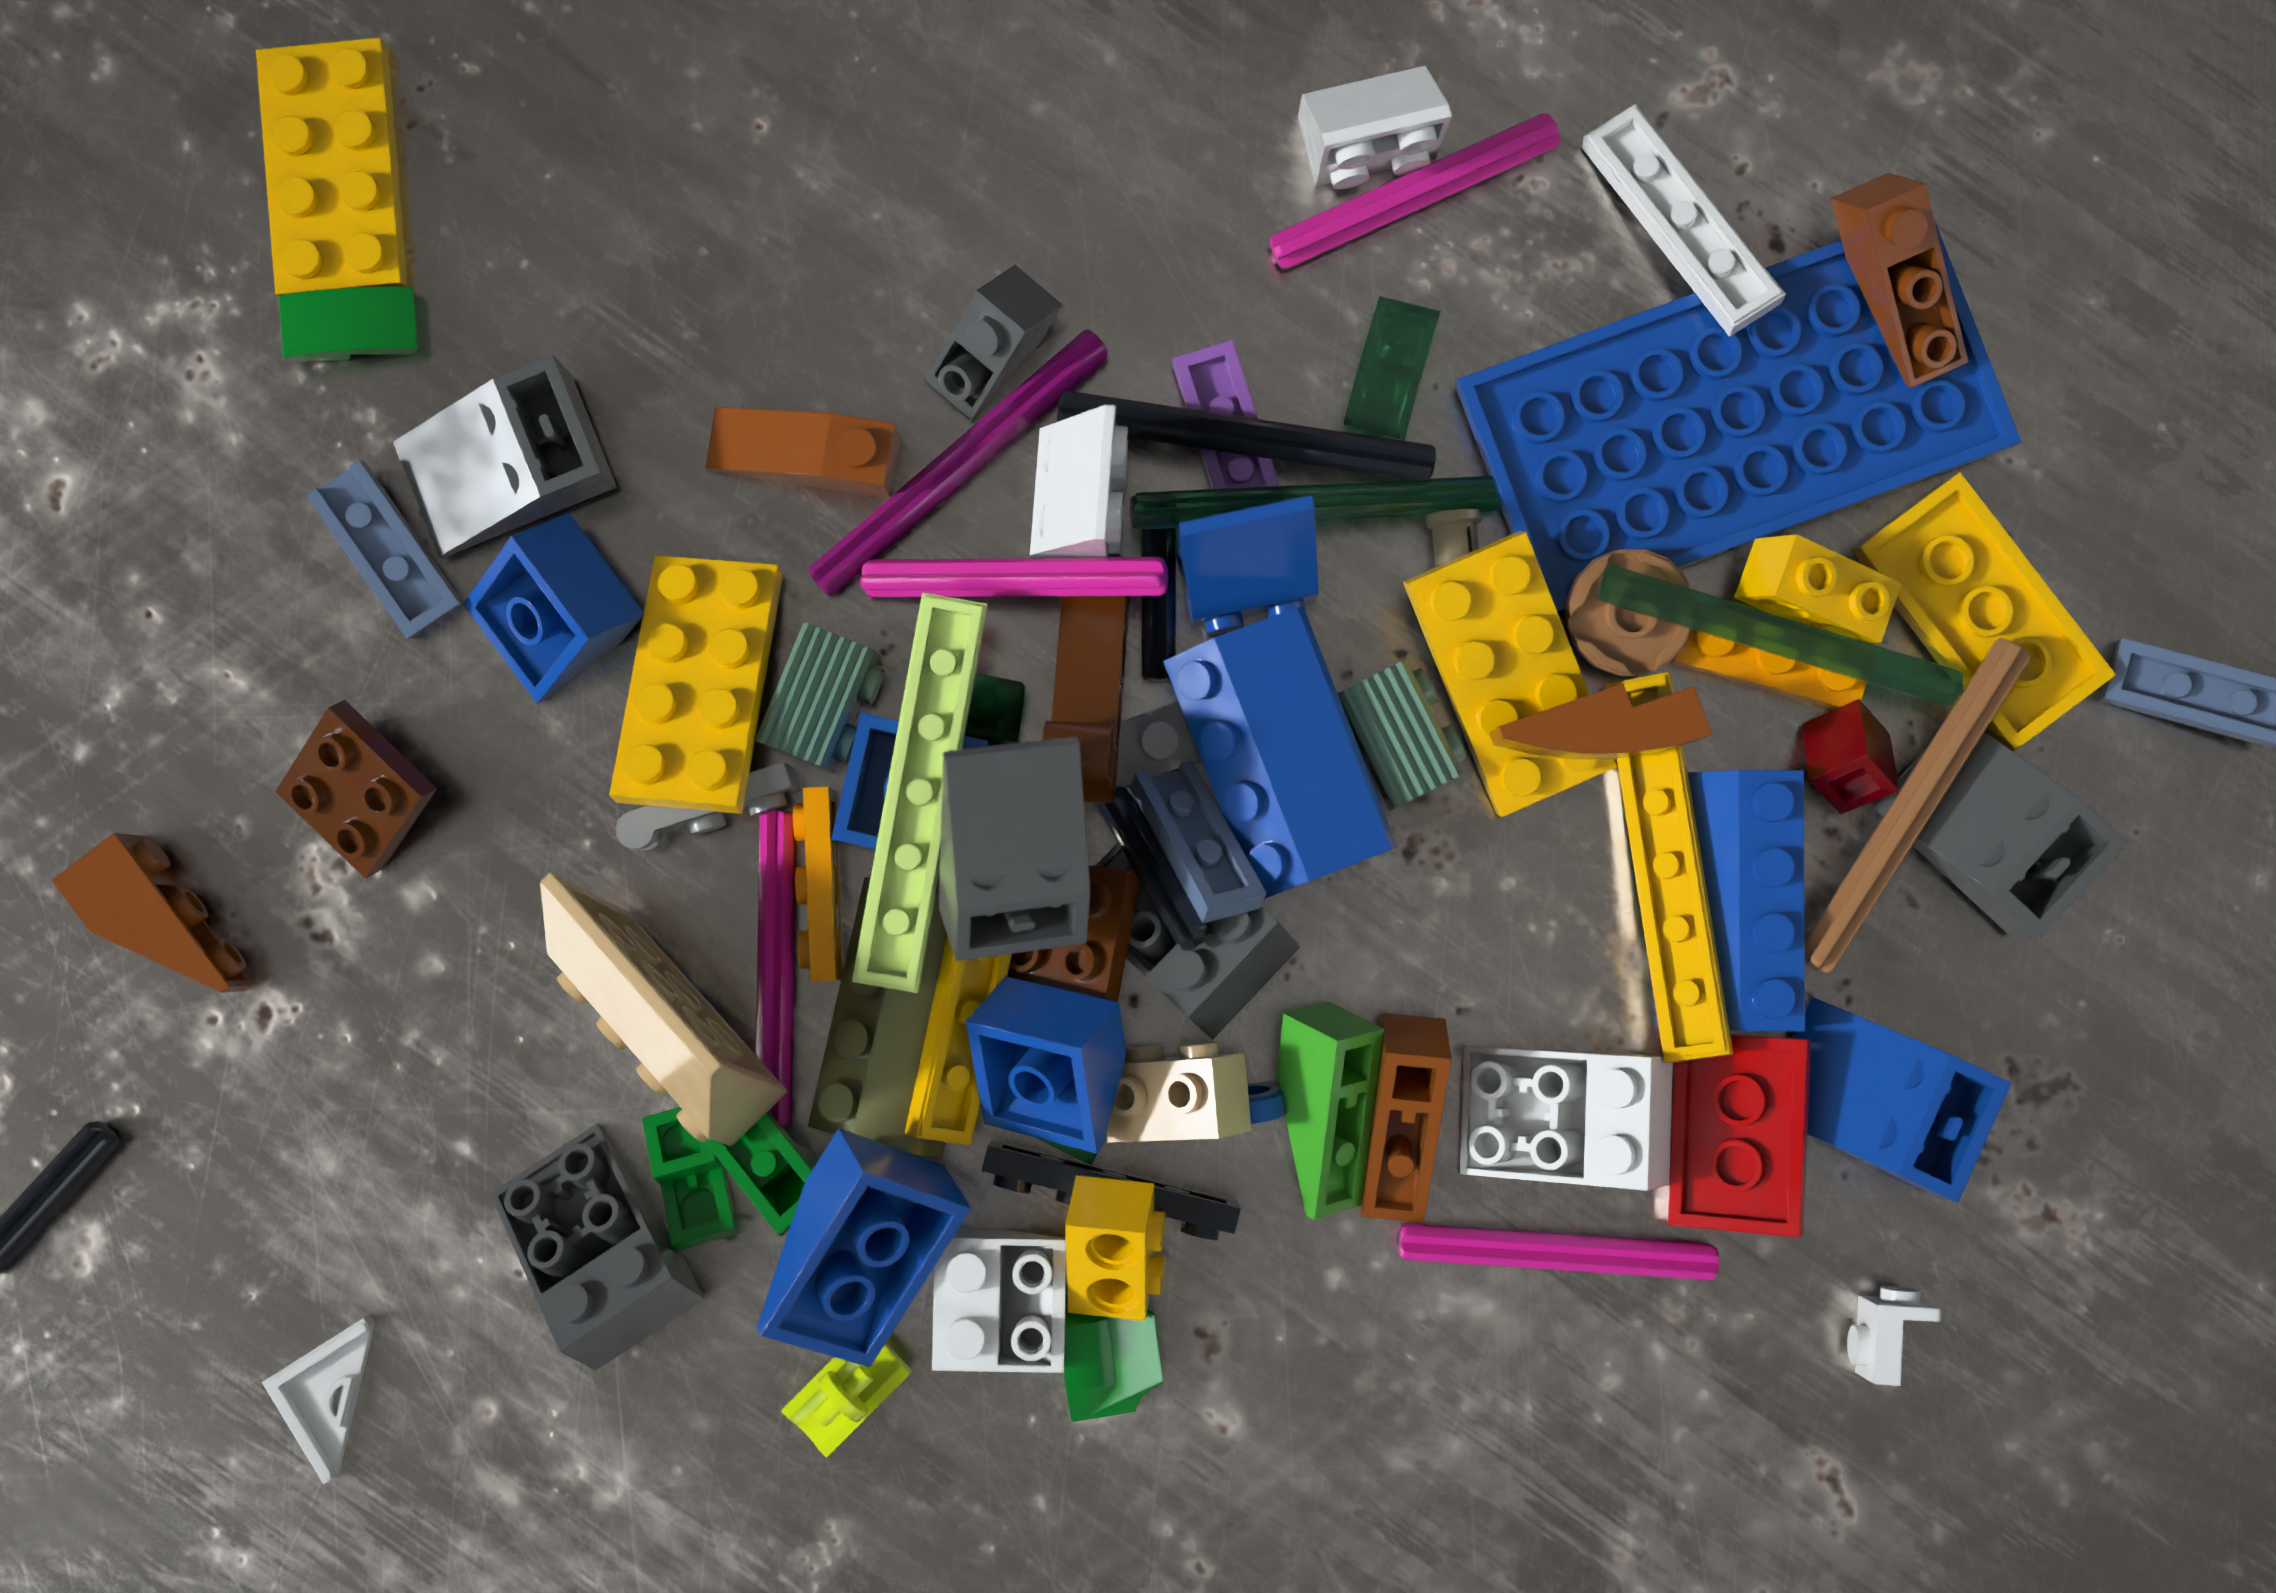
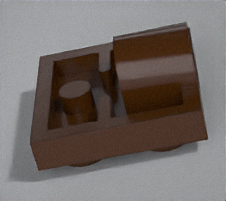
(355, 789)
(1099, 964)

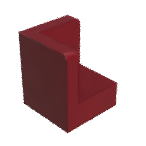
(1849, 757)

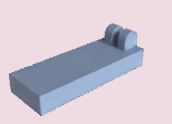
(385, 549)
(2192, 691)
(1198, 843)

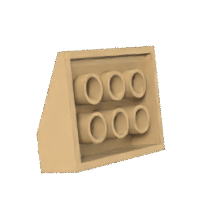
(656, 1014)

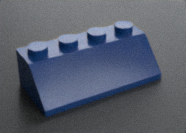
(1280, 751)
(1755, 889)

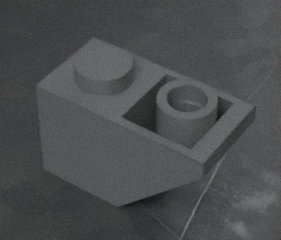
(992, 340)

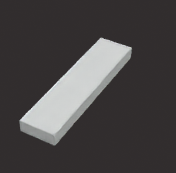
(1683, 220)

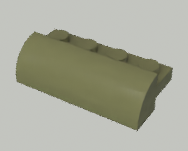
(877, 1050)

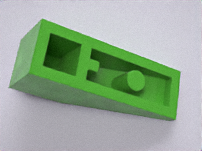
(1329, 1093)

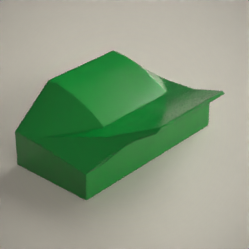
(1109, 1364)

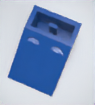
(1897, 1100)

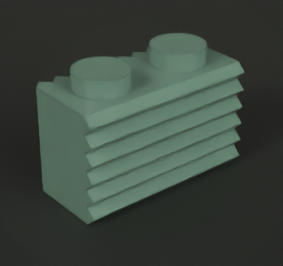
(820, 698)
(1401, 735)

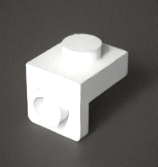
(1877, 1338)

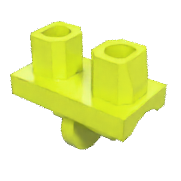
(844, 1397)

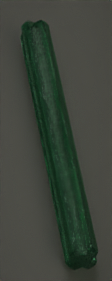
(1330, 500)
(1779, 635)

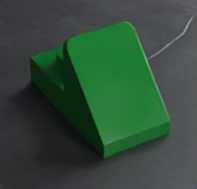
(768, 1169)

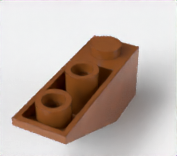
(1902, 273)
(134, 902)

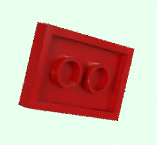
(1741, 1138)

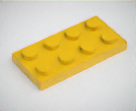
(331, 166)
(1971, 587)
(1502, 661)
(697, 684)

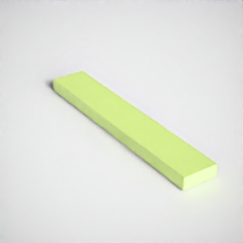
(910, 827)

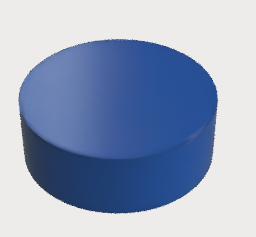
(1265, 1102)

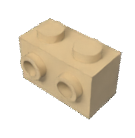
(1180, 1095)

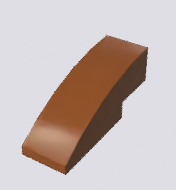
(1608, 726)

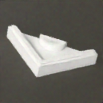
(321, 1395)

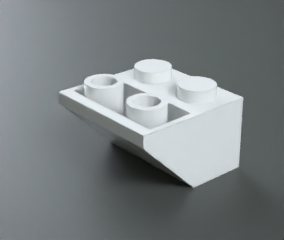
(1373, 127)
(1000, 1303)

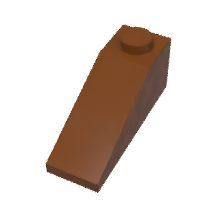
(806, 449)
(1406, 1117)

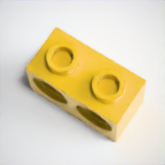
(1817, 587)
(1112, 1248)

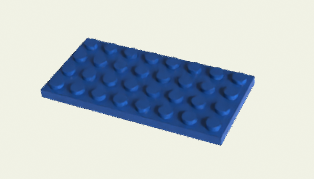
(1708, 439)

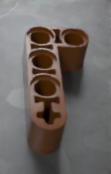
(1091, 687)

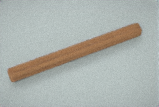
(1914, 805)

